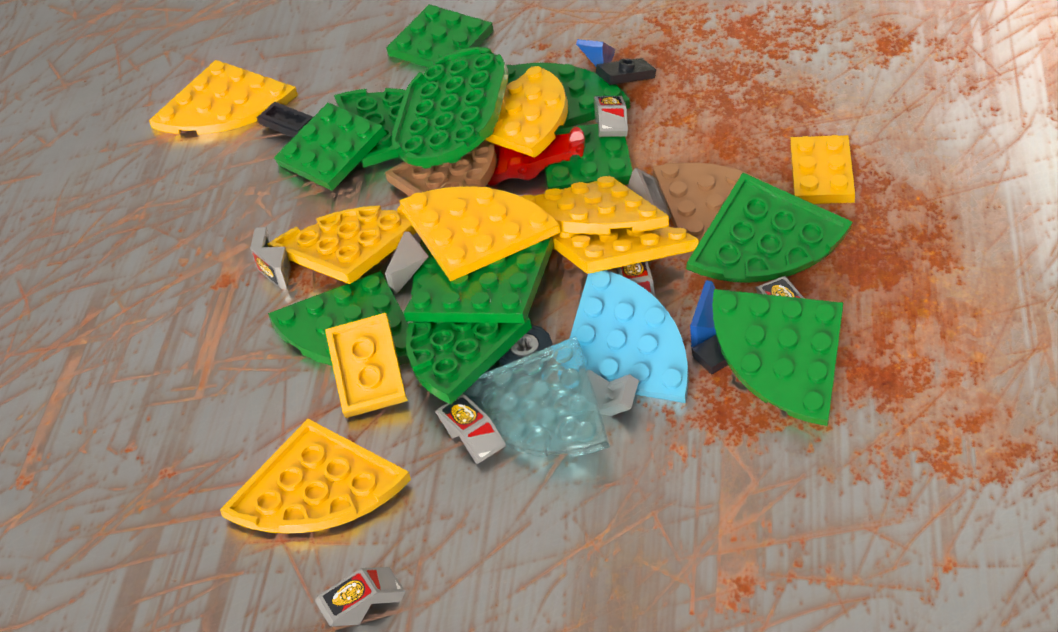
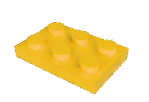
(822, 169)
(365, 365)

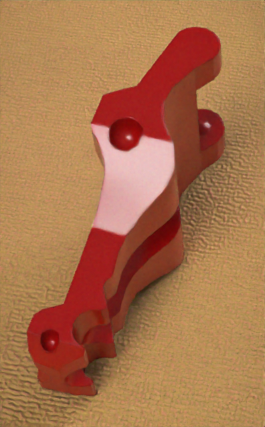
(519, 165)

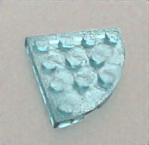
(543, 403)

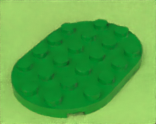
(450, 107)

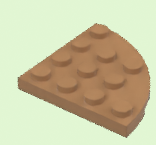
(470, 171)
(695, 192)

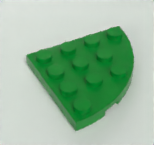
(579, 87)
(378, 108)
(765, 235)
(488, 295)
(305, 321)
(781, 348)
(455, 354)

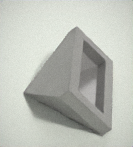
(648, 188)
(405, 262)

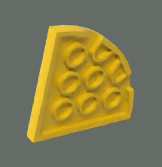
(221, 100)
(531, 112)
(600, 207)
(475, 225)
(346, 241)
(622, 247)
(314, 484)

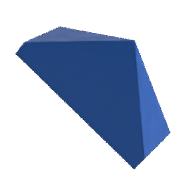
(596, 51)
(702, 323)

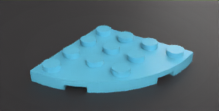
(633, 334)

